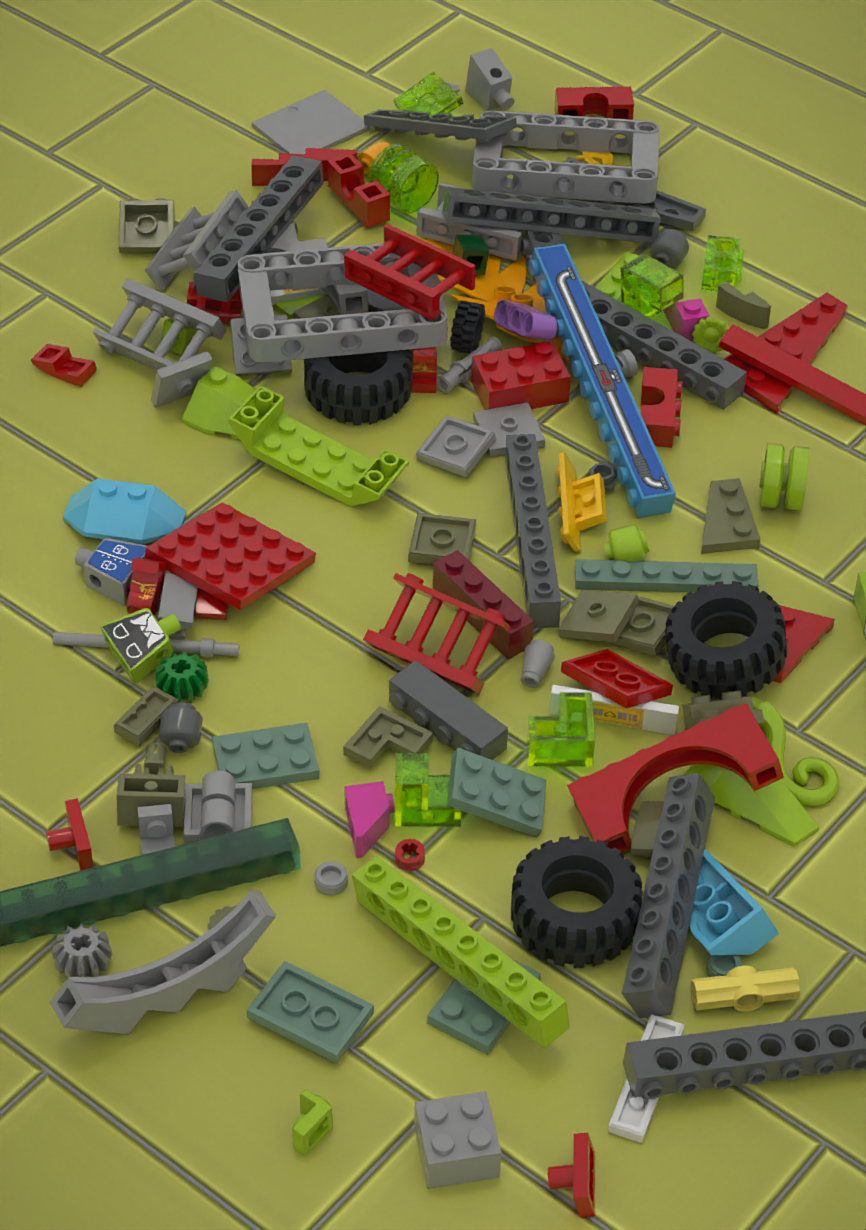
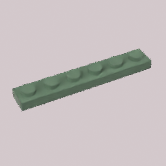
(659, 575)

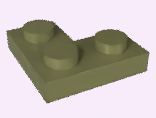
(386, 731)

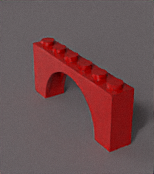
(725, 741)

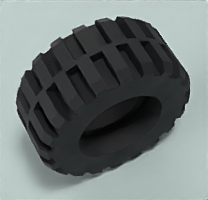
(359, 396)
(722, 611)
(569, 935)

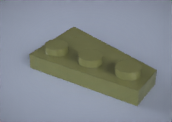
(728, 519)

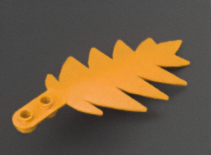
(501, 286)

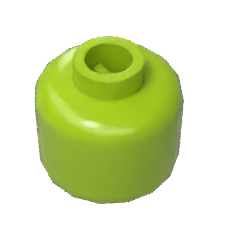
(627, 544)

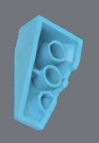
(726, 915)

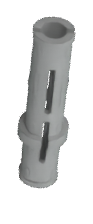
(461, 369)

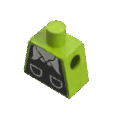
(140, 641)

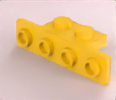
(581, 502)

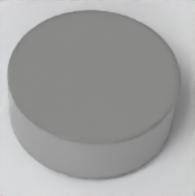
(331, 878)

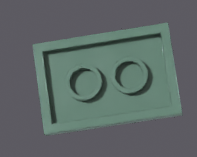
(268, 755)
(496, 792)
(310, 1012)
(469, 1017)

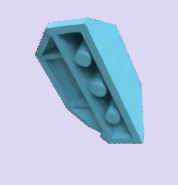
(123, 512)

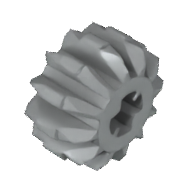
(82, 952)

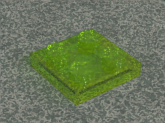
(429, 96)

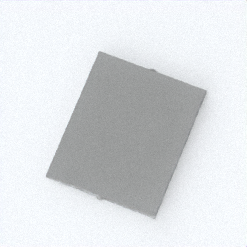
(311, 123)

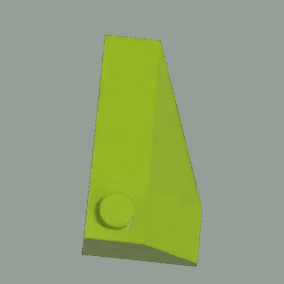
(215, 400)
(770, 807)

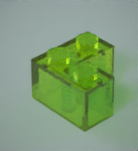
(650, 285)
(564, 738)
(421, 796)

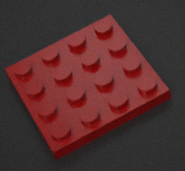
(231, 555)

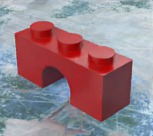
(604, 101)
(366, 201)
(660, 404)

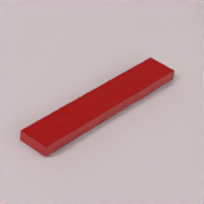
(795, 372)

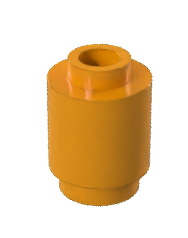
(368, 156)

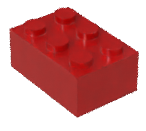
(521, 376)

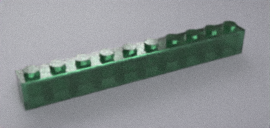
(147, 881)

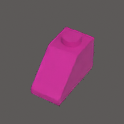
(685, 315)
(367, 814)

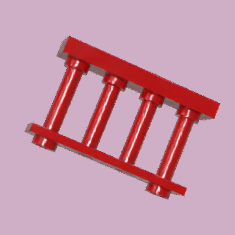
(400, 288)
(439, 663)

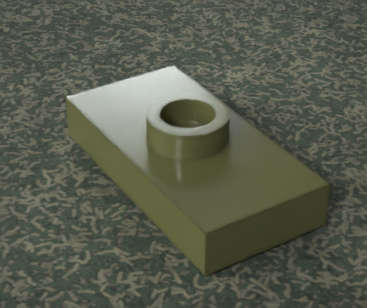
(144, 716)

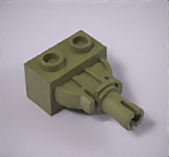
(151, 789)

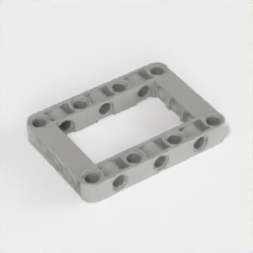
(586, 180)
(326, 335)

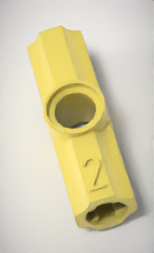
(745, 988)

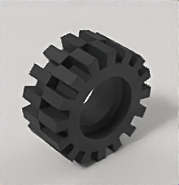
(467, 326)

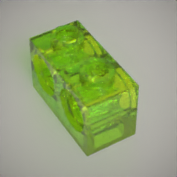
(722, 262)

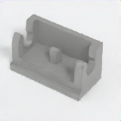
(177, 598)

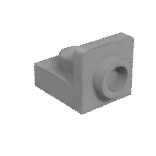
(156, 828)

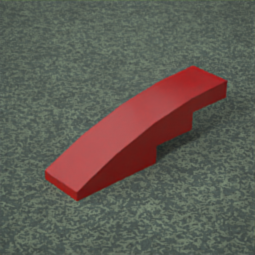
(266, 169)

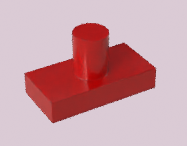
(73, 835)
(579, 1175)

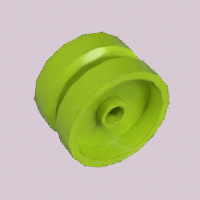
(782, 476)

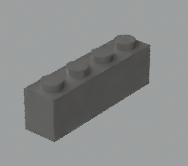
(446, 712)

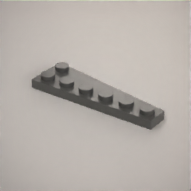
(442, 124)
(670, 209)

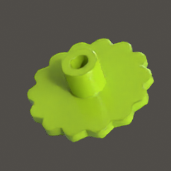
(709, 332)

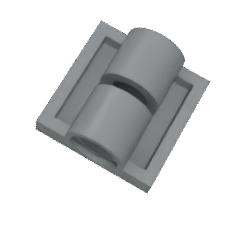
(243, 363)
(216, 807)

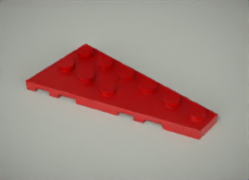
(798, 335)

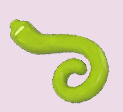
(776, 735)

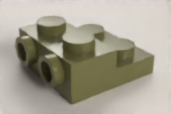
(145, 224)
(704, 708)

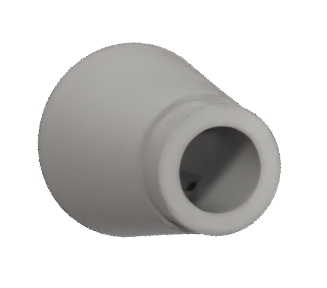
(536, 661)

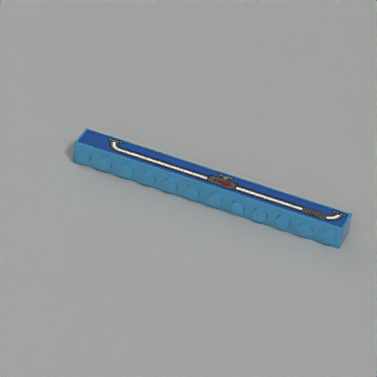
(602, 382)

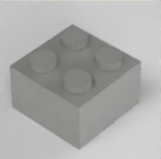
(457, 1139)

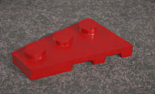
(802, 634)

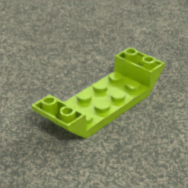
(310, 454)

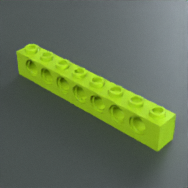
(462, 952)

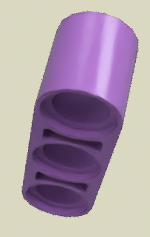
(525, 320)

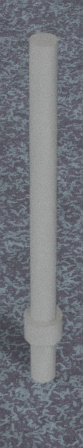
(205, 647)

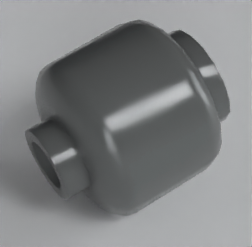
(670, 248)
(180, 727)

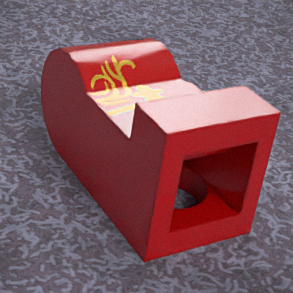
(424, 370)
(145, 585)

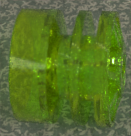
(405, 177)

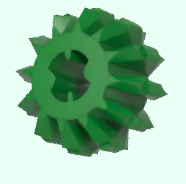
(182, 676)

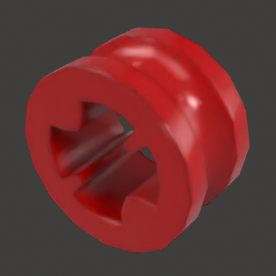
(409, 846)

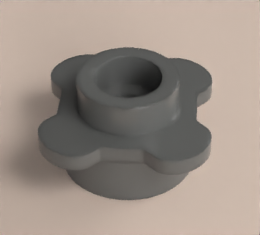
(607, 473)

